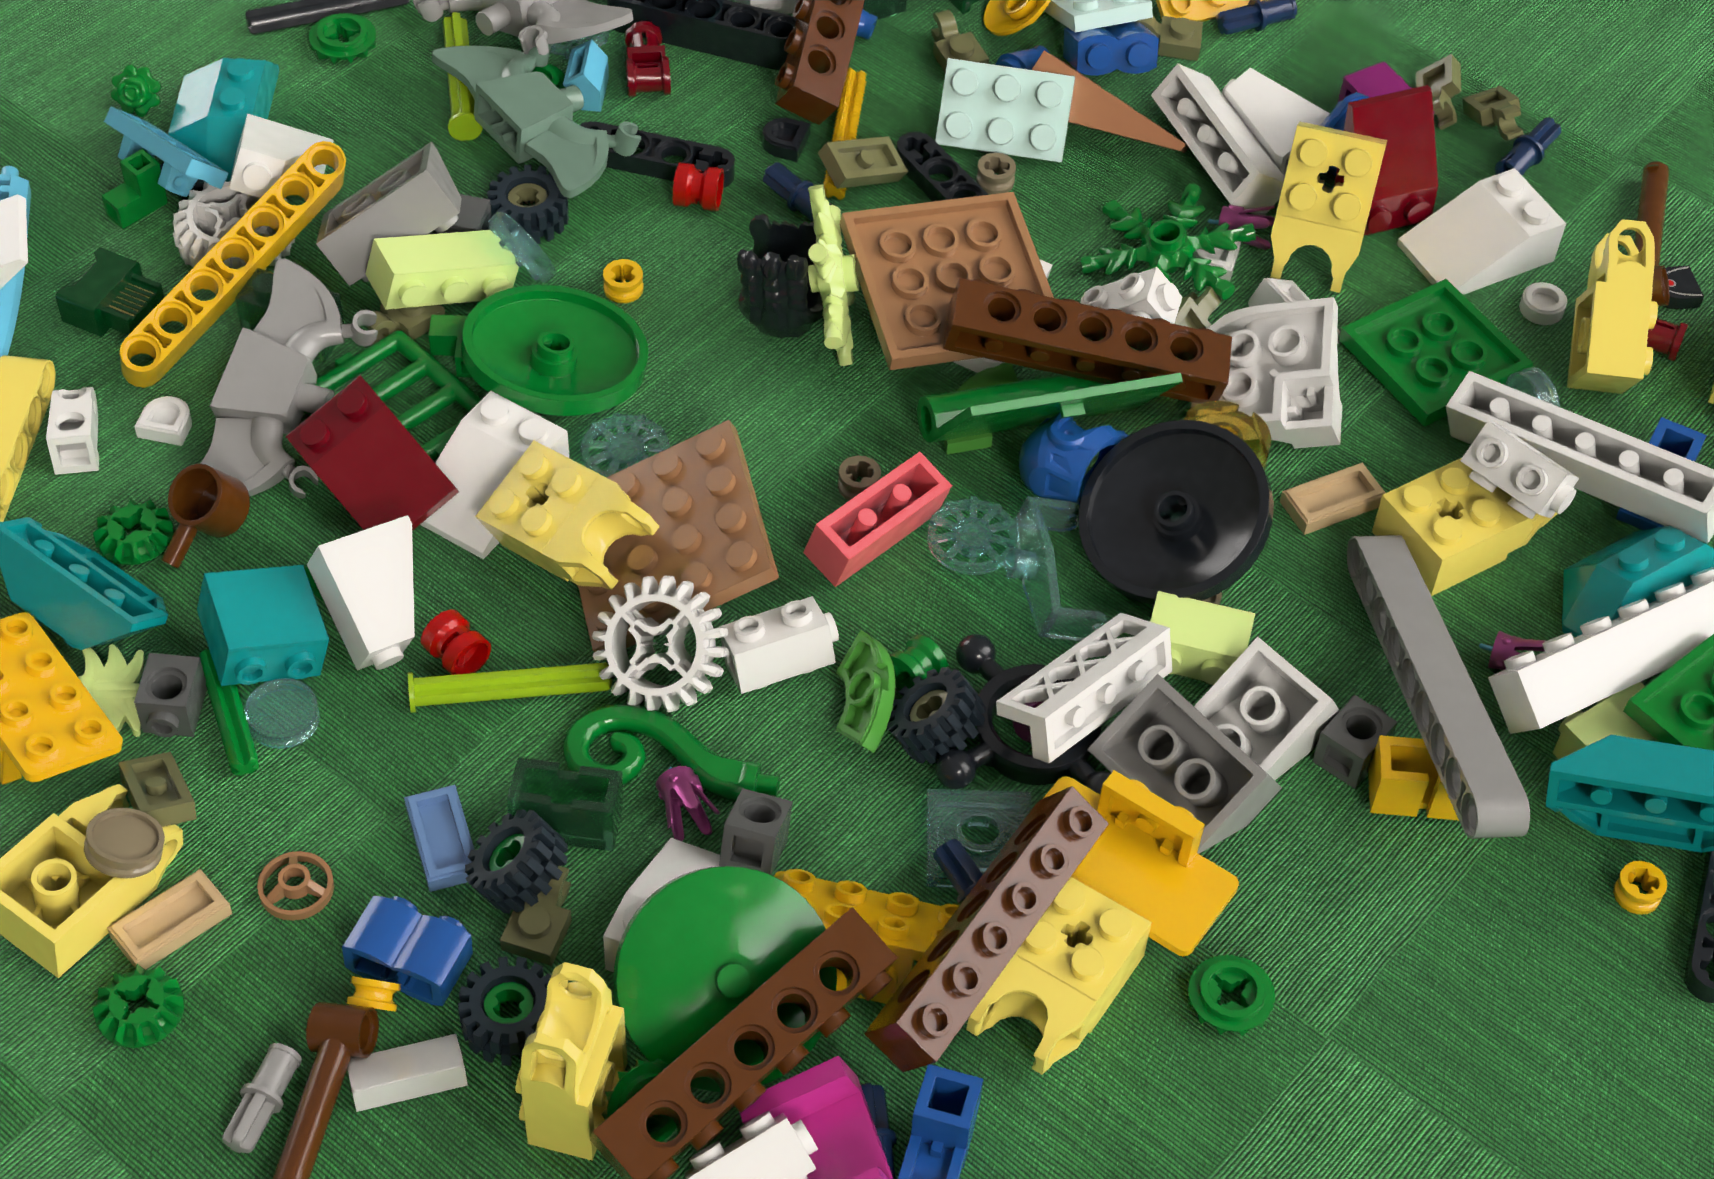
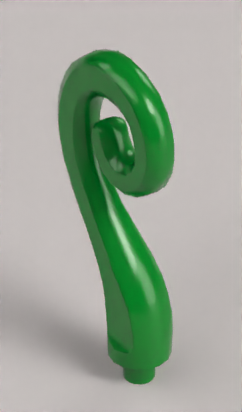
(716, 773)

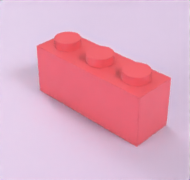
(877, 519)

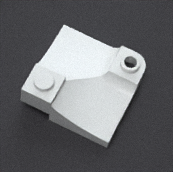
(1286, 369)

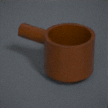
(204, 502)

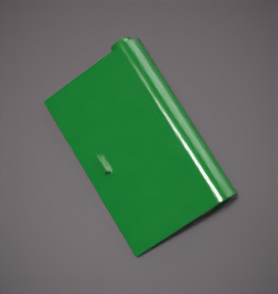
(1030, 403)

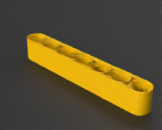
(227, 282)

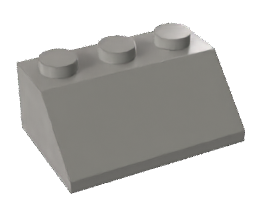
(401, 202)
(1185, 761)

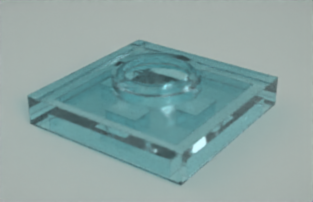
(953, 808)

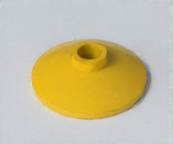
(1011, 16)

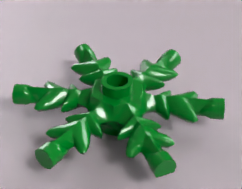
(1169, 245)

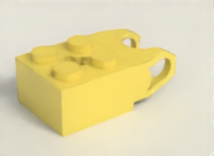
(1320, 214)
(1615, 314)
(562, 516)
(1453, 525)
(55, 899)
(1066, 971)
(571, 1062)

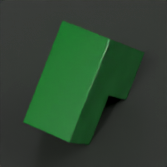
(139, 192)
(446, 339)

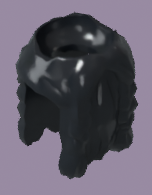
(776, 278)

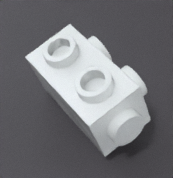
(1138, 294)
(1519, 470)
(779, 644)
(766, 1151)

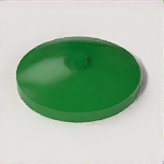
(554, 349)
(702, 952)

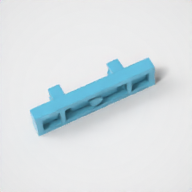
(181, 164)

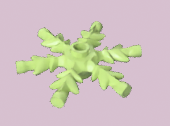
(832, 275)

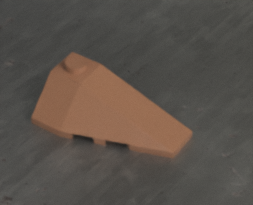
(1104, 112)

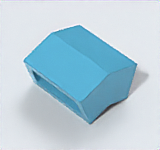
(590, 73)

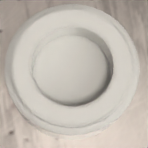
(1543, 303)

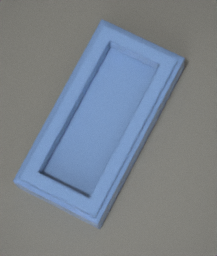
(440, 836)

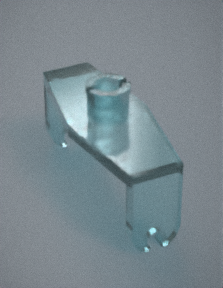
(1036, 567)

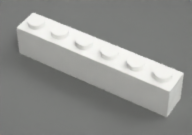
(1604, 459)
(1606, 656)

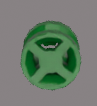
(917, 658)

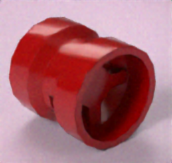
(694, 186)
(450, 638)

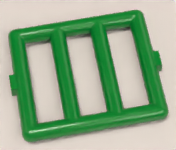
(421, 365)

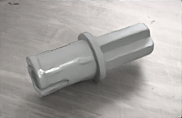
(261, 1098)

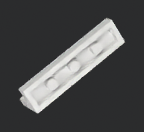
(1100, 685)

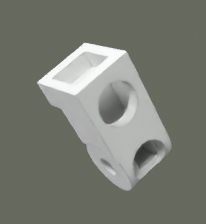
(73, 431)

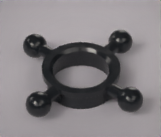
(959, 767)

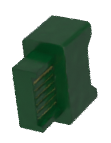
(109, 296)

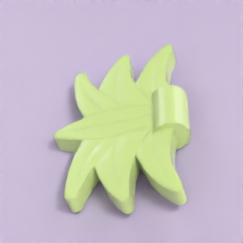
(114, 685)

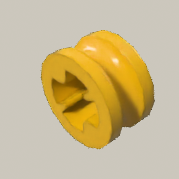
(625, 291)
(1651, 880)
(373, 993)

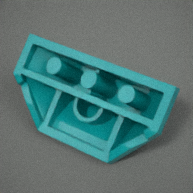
(216, 104)
(1630, 572)
(73, 587)
(1638, 792)

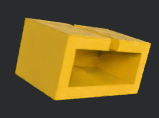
(1406, 780)

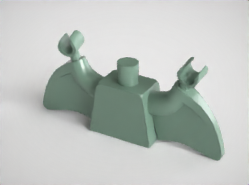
(533, 115)

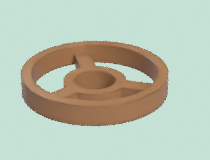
(295, 892)

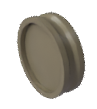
(124, 842)

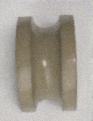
(1000, 164)
(849, 472)

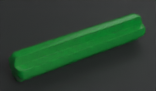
(230, 720)

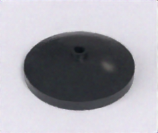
(1176, 511)

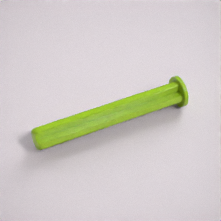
(462, 123)
(506, 684)

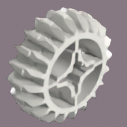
(208, 217)
(644, 629)

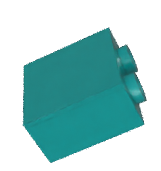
(262, 625)

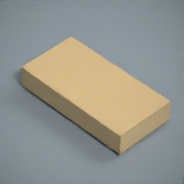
(1332, 498)
(170, 920)

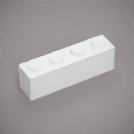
(1219, 139)

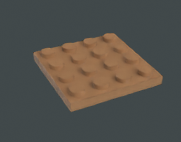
(915, 257)
(705, 532)

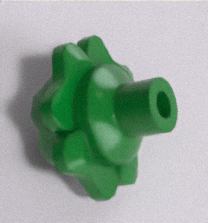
(136, 90)

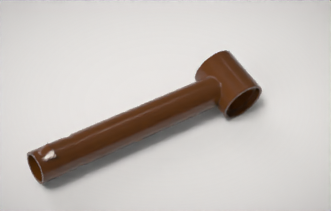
(1652, 211)
(335, 1035)

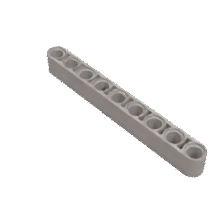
(1438, 689)

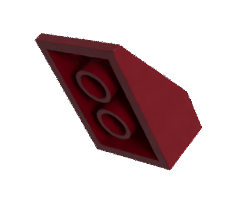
(1408, 170)
(371, 459)

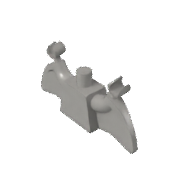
(534, 21)
(274, 380)

